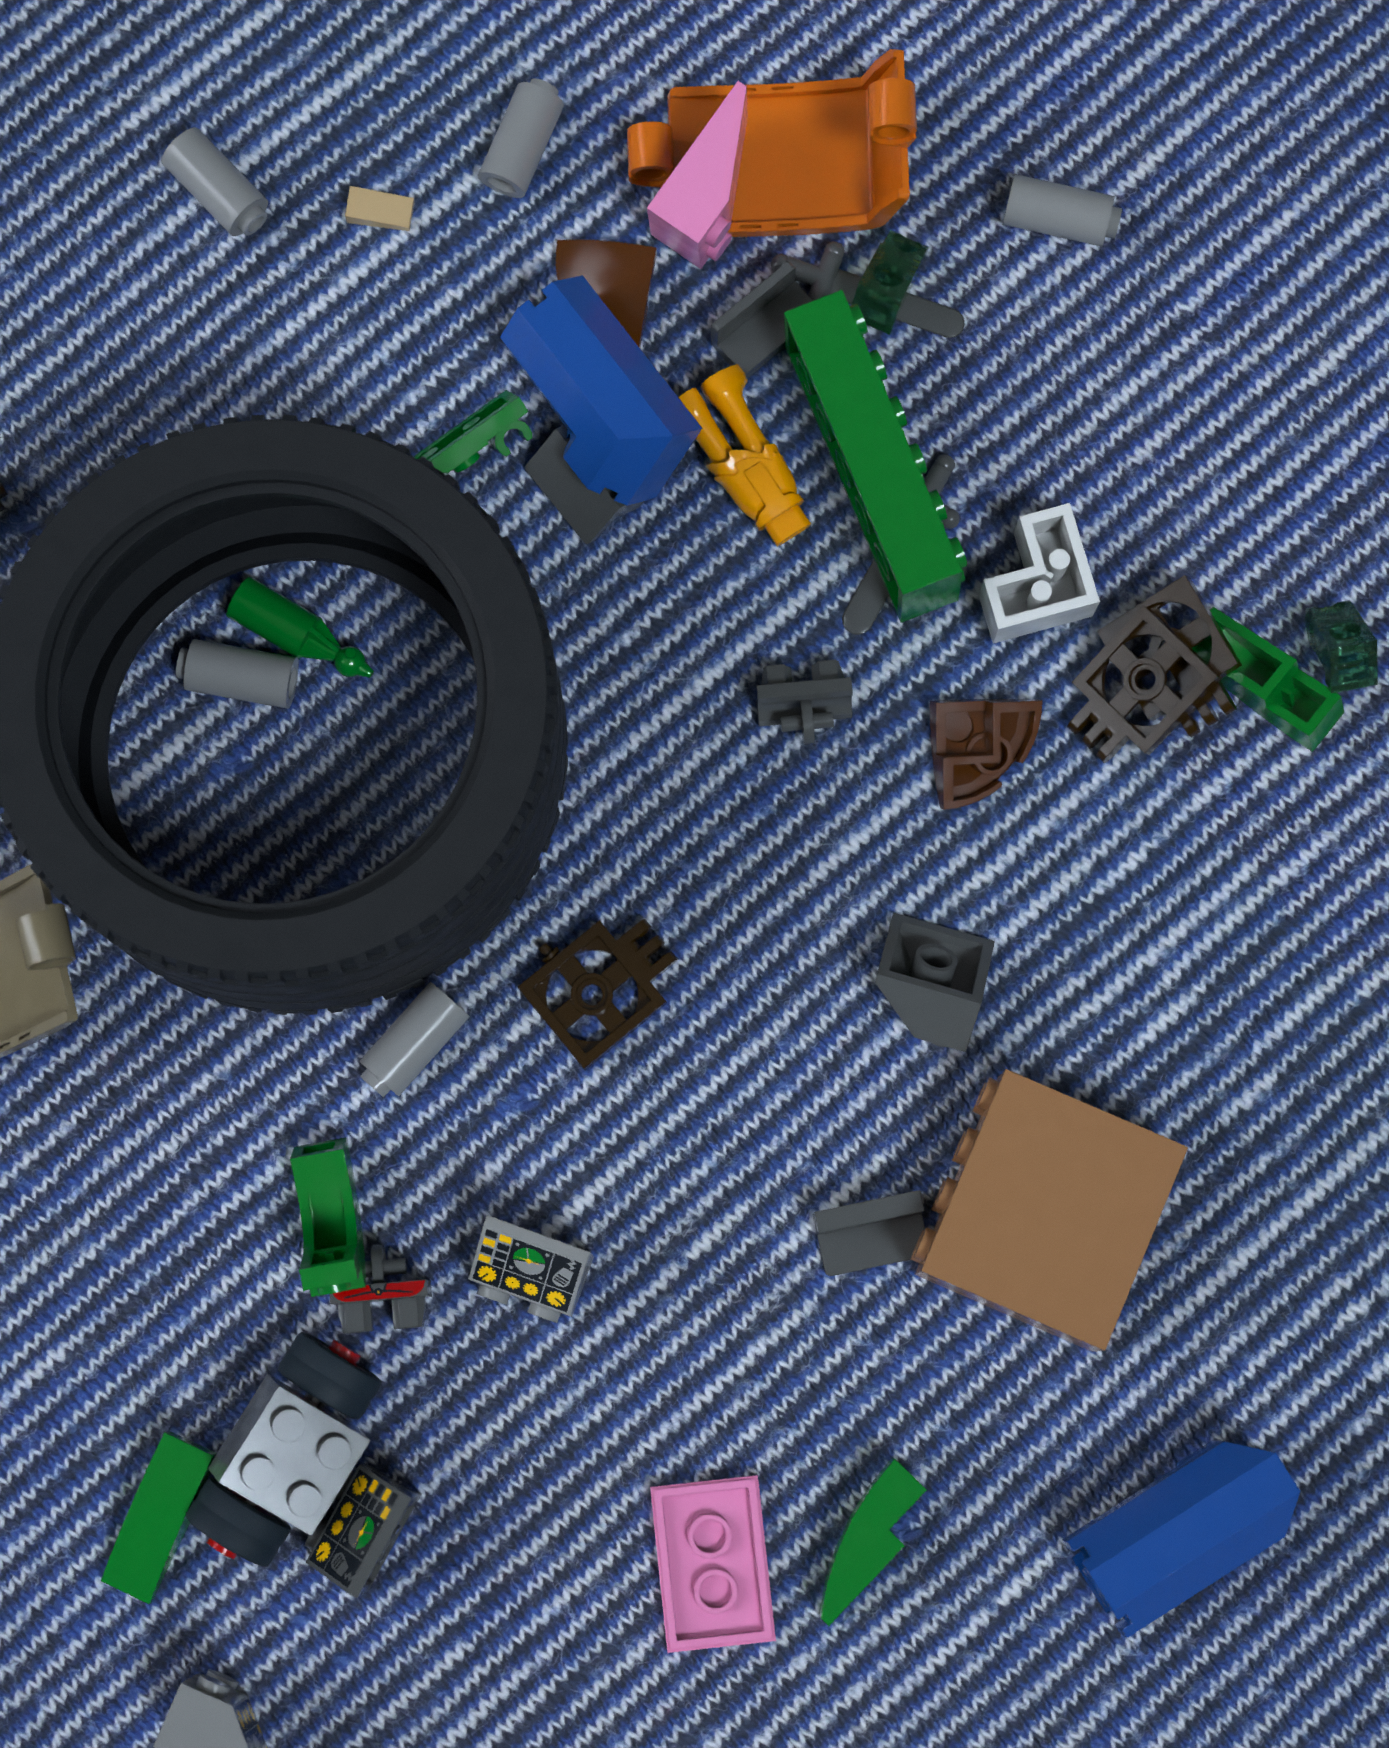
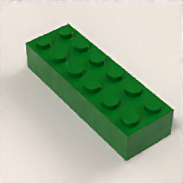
(873, 456)

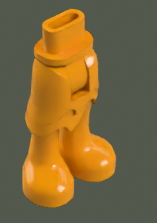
(753, 476)

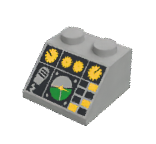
(530, 1268)
(210, 1715)

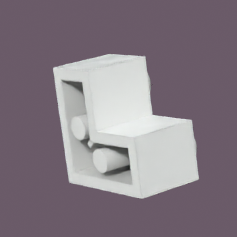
(1051, 587)

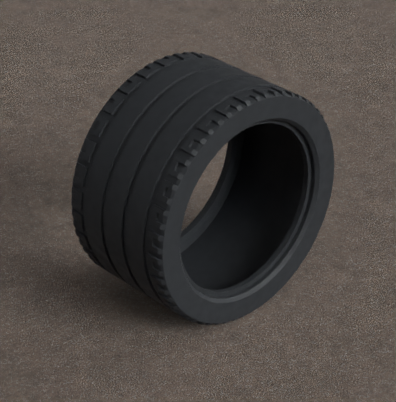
(152, 540)

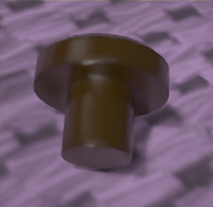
(548, 952)

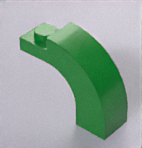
(329, 1218)

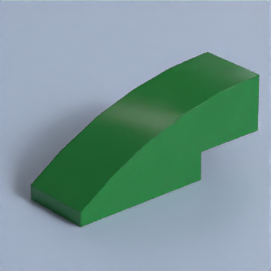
(1275, 685)
(157, 1517)
(867, 1539)

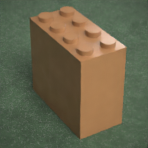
(1048, 1210)

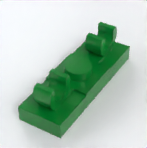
(461, 444)

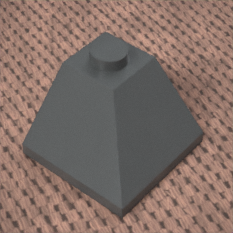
(934, 979)

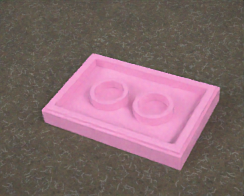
(712, 1563)

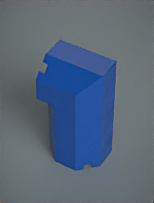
(618, 409)
(1184, 1531)

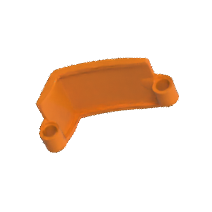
(811, 152)

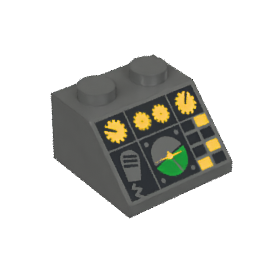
(361, 1529)

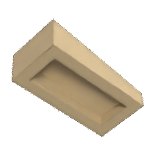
(379, 209)

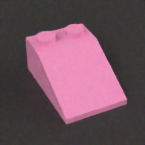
(699, 196)

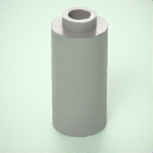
(521, 138)
(215, 183)
(1061, 211)
(238, 673)
(412, 1041)

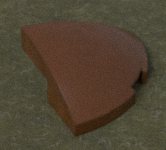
(616, 272)
(978, 743)

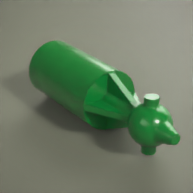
(292, 628)

